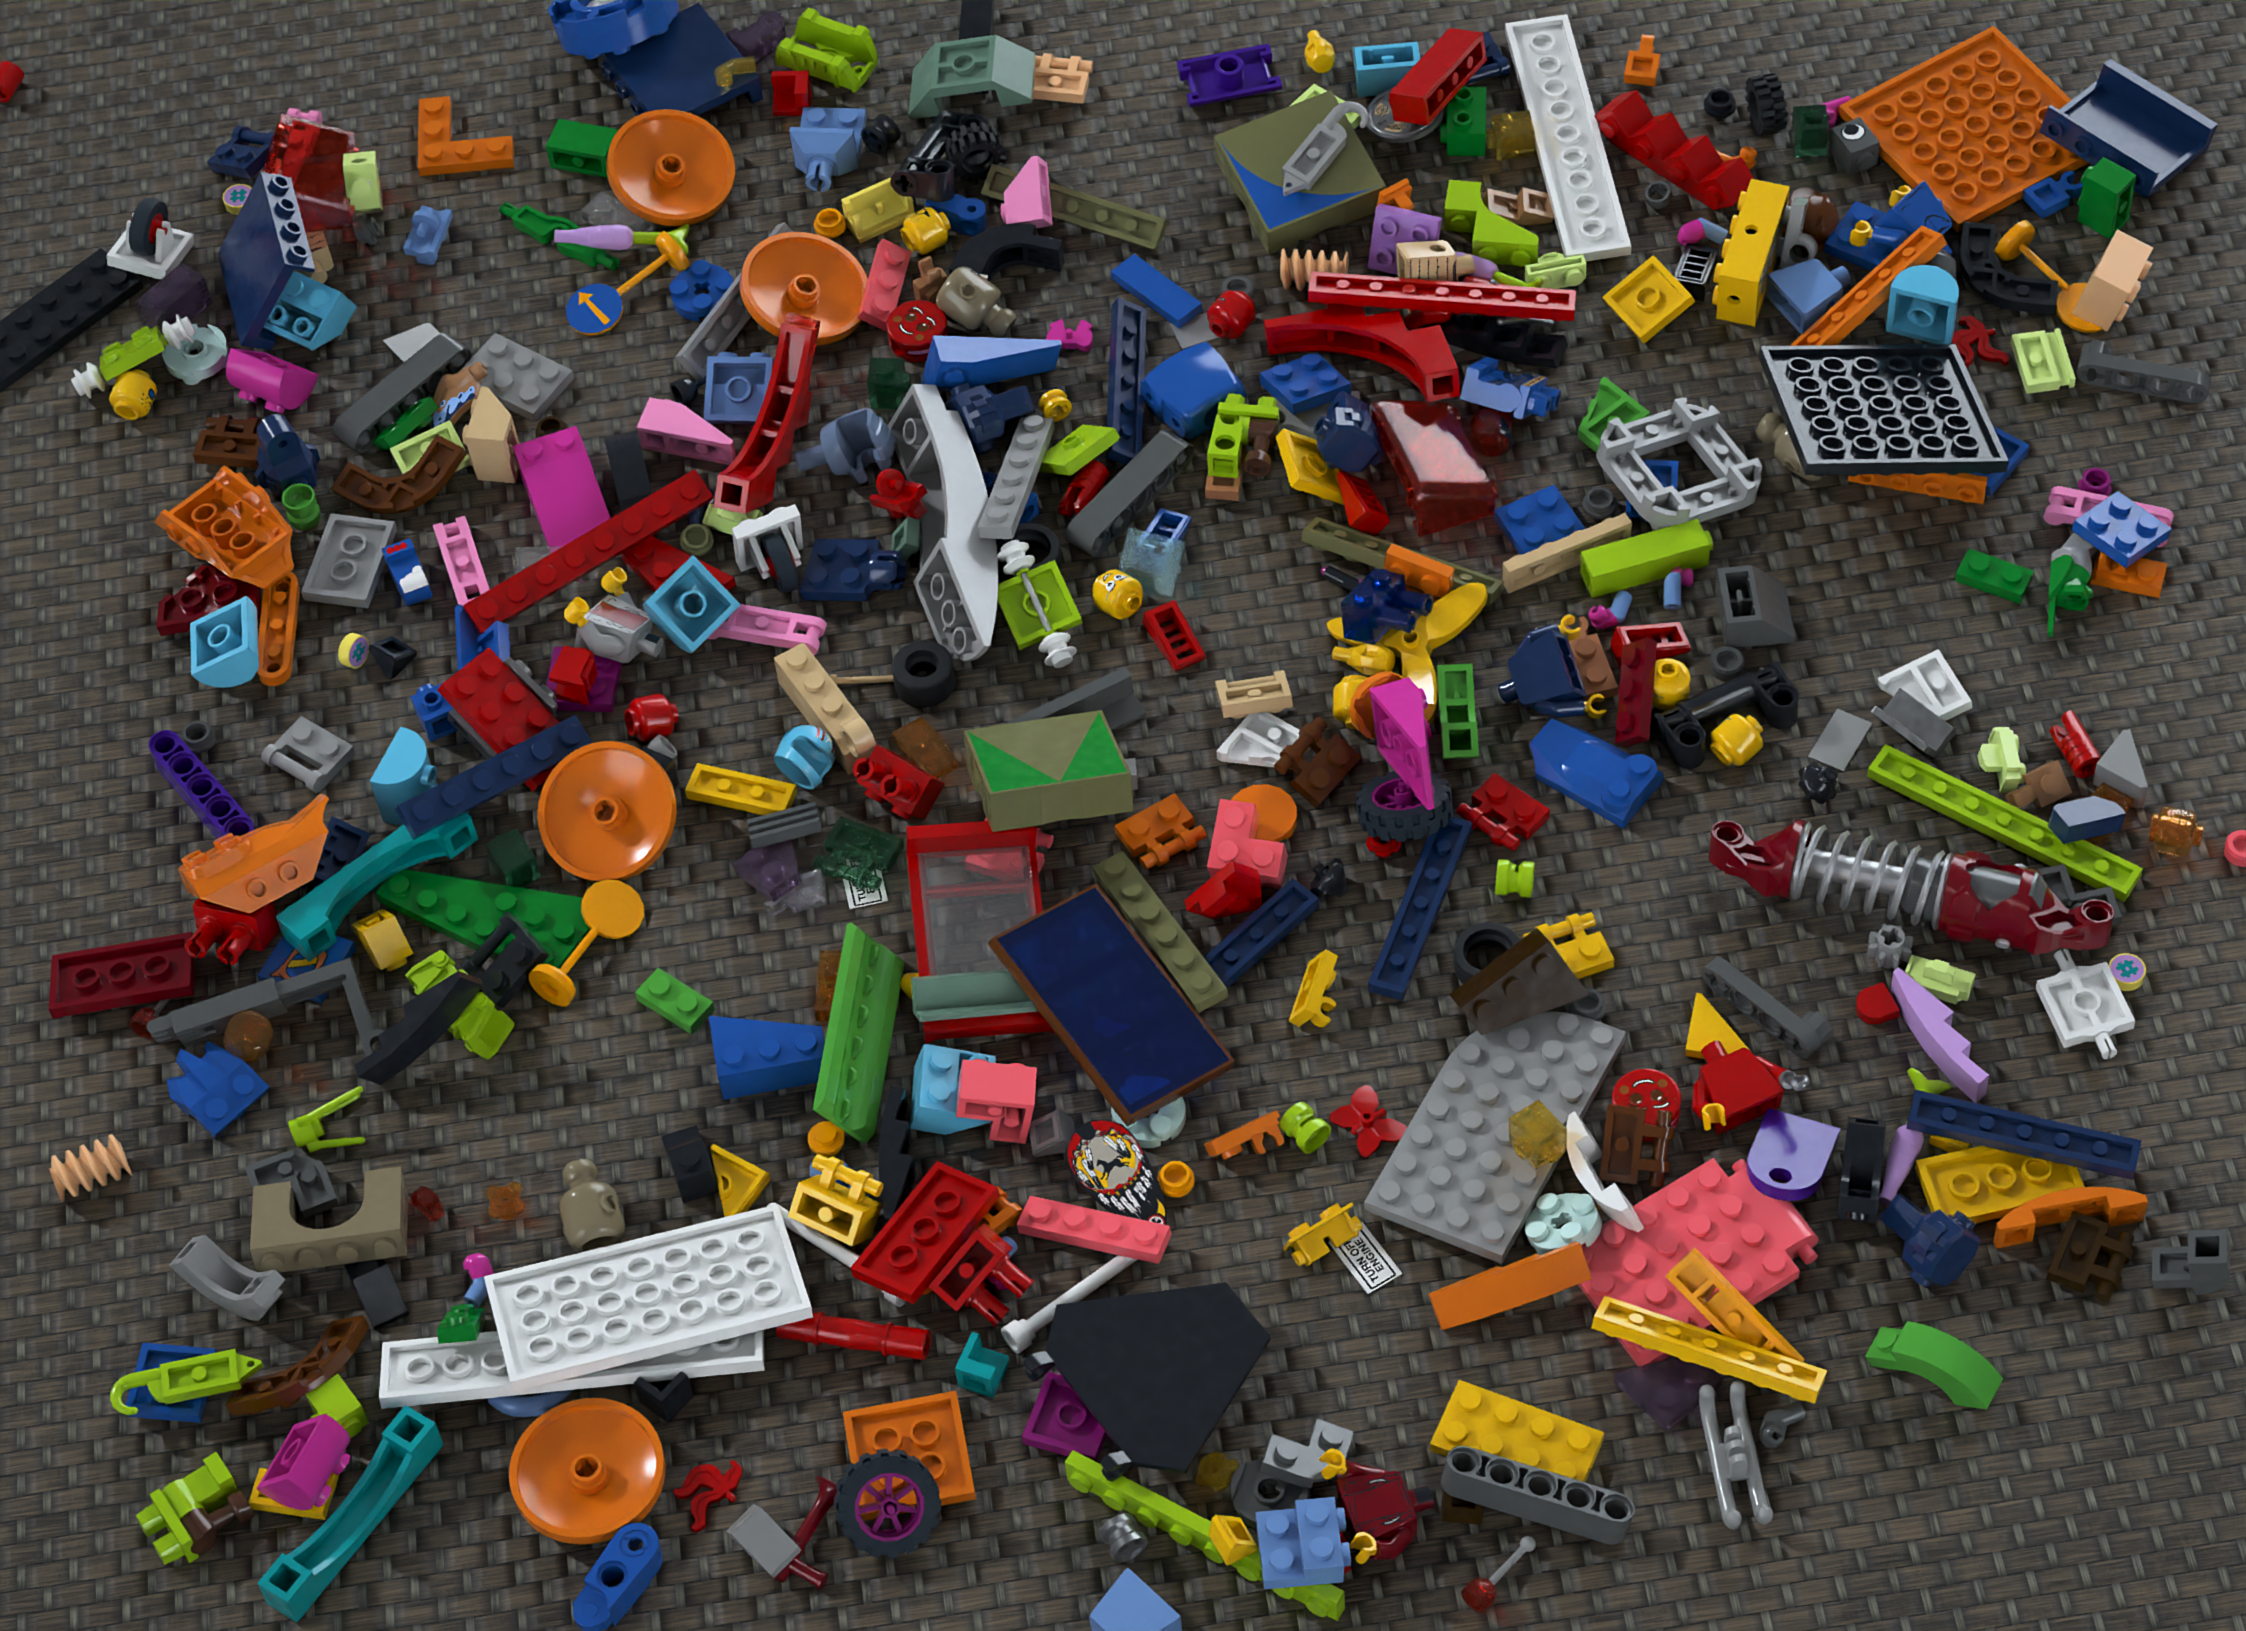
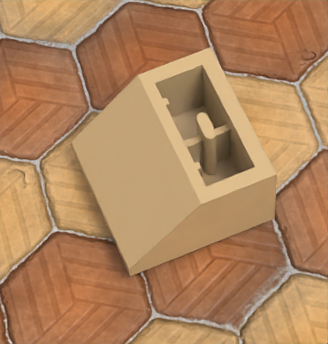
(491, 439)

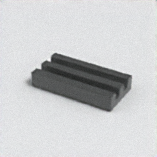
(784, 825)

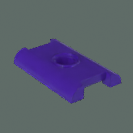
(1228, 75)

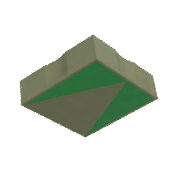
(1048, 770)

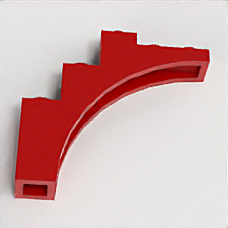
(1382, 337)
(786, 407)

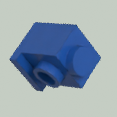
(431, 707)

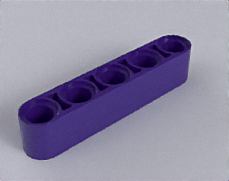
(198, 786)

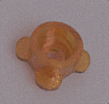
(509, 1208)

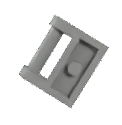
(313, 746)

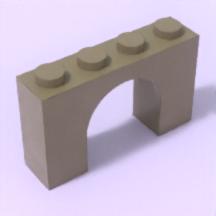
(371, 1234)

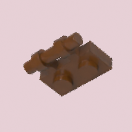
(225, 446)
(1327, 767)
(1624, 1141)

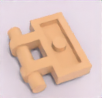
(1061, 78)

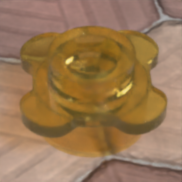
(1216, 1471)

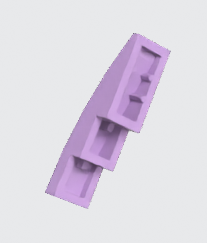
(1931, 1026)

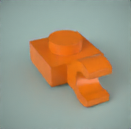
(1644, 64)

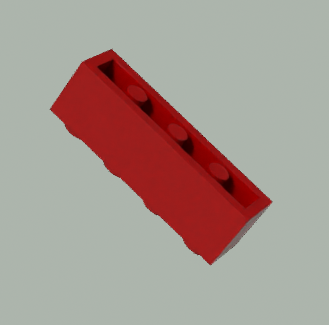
(1437, 76)

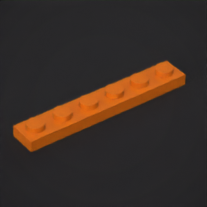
(1872, 289)

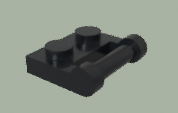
(512, 966)

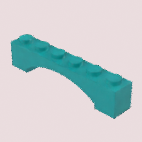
(315, 918)
(304, 1573)

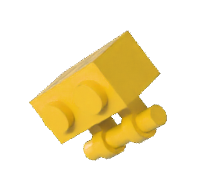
(835, 1208)

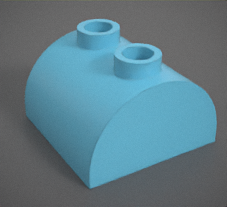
(1923, 304)
(690, 605)
(226, 645)
(402, 774)

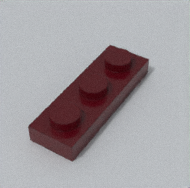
(1636, 692)

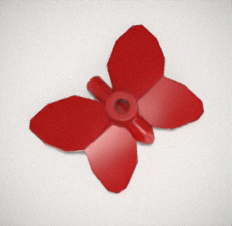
(1366, 1123)

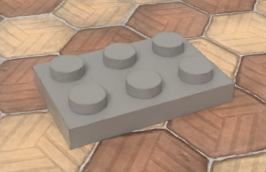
(521, 377)
(348, 561)

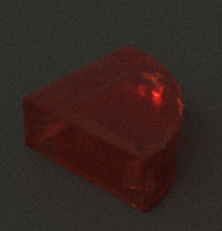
(427, 1203)

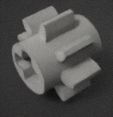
(1889, 946)

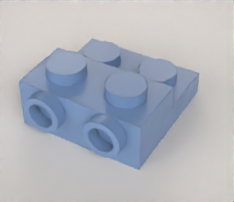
(736, 387)
(1303, 1544)

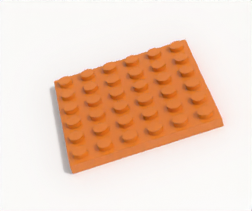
(1968, 126)

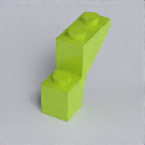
(1492, 234)

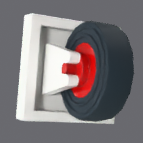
(149, 242)
(771, 546)

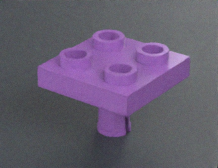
(1396, 226)

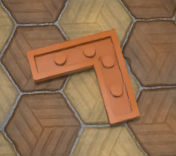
(443, 156)

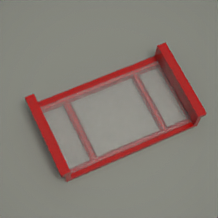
(962, 895)

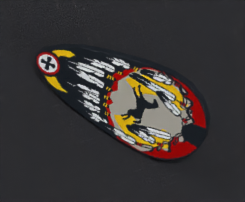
(1115, 1171)

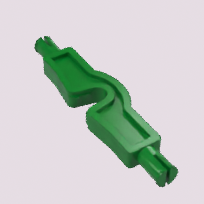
(542, 229)

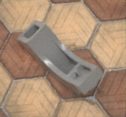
(227, 1281)

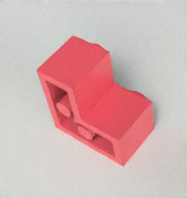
(1236, 842)
(999, 1095)

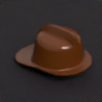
(1820, 216)

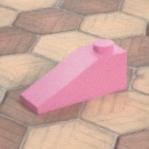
(681, 432)

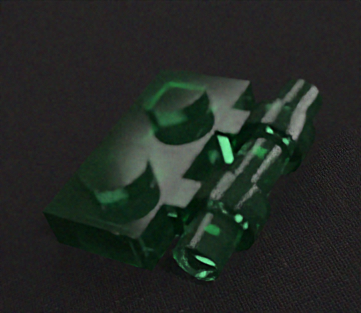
(861, 844)

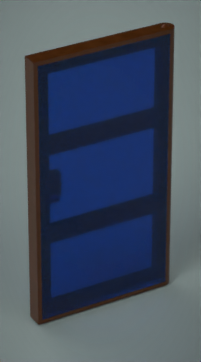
(1111, 1004)

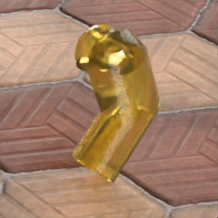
(733, 67)

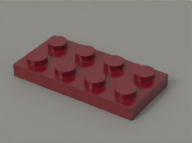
(121, 975)

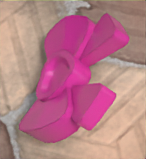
(1070, 339)

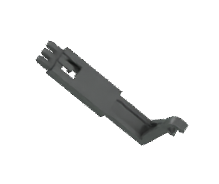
(270, 999)

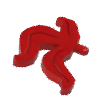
(1977, 333)
(709, 1477)

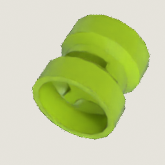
(1514, 878)
(1305, 1127)

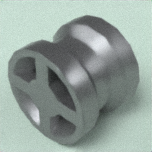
(1123, 1537)

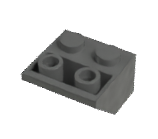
(1752, 607)

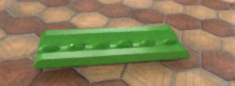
(859, 1034)

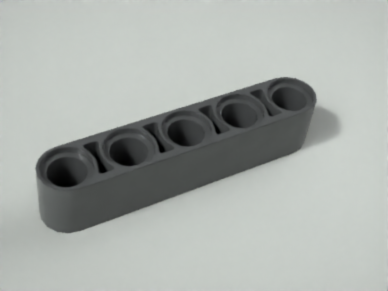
(399, 390)
(1129, 493)
(1537, 1495)

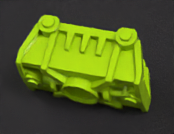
(836, 49)
(480, 1024)

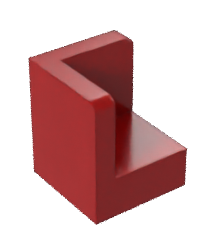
(791, 92)

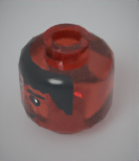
(1491, 430)

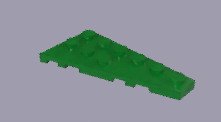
(472, 911)

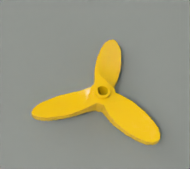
(1442, 624)

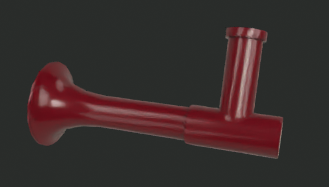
(823, 1503)

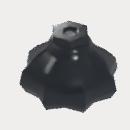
(1818, 782)
(1329, 879)

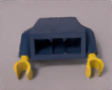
(1547, 674)

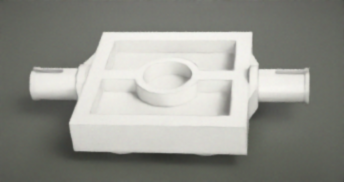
(2085, 1004)

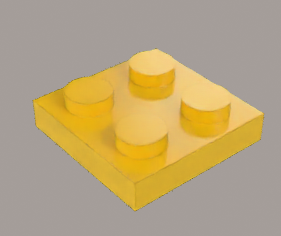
(1648, 299)
(1306, 466)

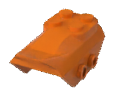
(233, 529)
(261, 864)

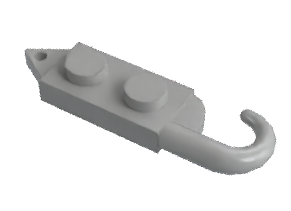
(1319, 149)

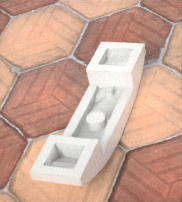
(1583, 1152)

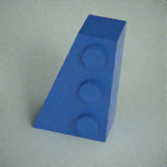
(764, 1055)

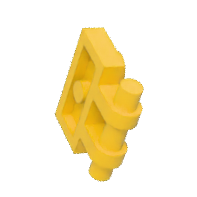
(1584, 953)

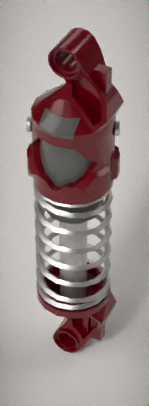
(1957, 892)

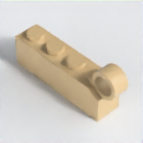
(824, 704)

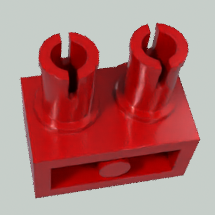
(899, 782)
(232, 929)
(964, 1275)

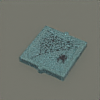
(1152, 560)

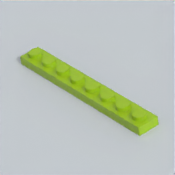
(2002, 821)
(1188, 1529)

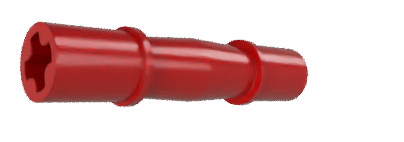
(859, 1335)

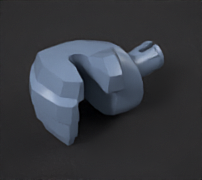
(851, 445)

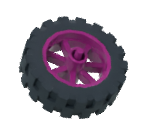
(1394, 812)
(902, 1537)

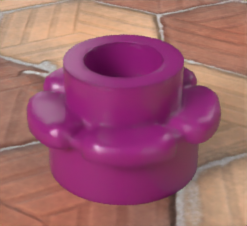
(2095, 481)

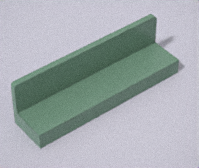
(968, 996)

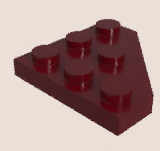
(203, 593)

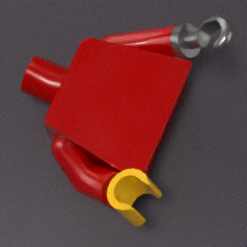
(1739, 1087)

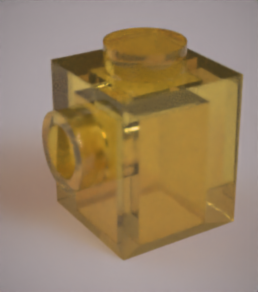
(1511, 135)
(1537, 1135)

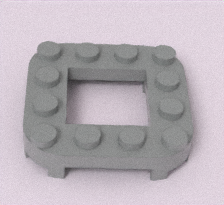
(1664, 507)

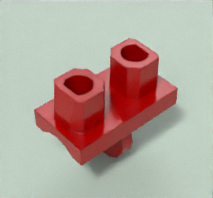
(898, 495)

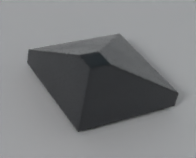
(392, 655)

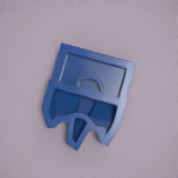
(215, 1087)

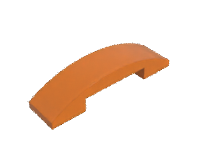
(2114, 1204)

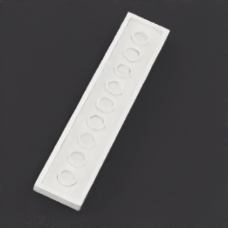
(1567, 139)
(470, 1370)

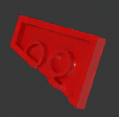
(657, 561)

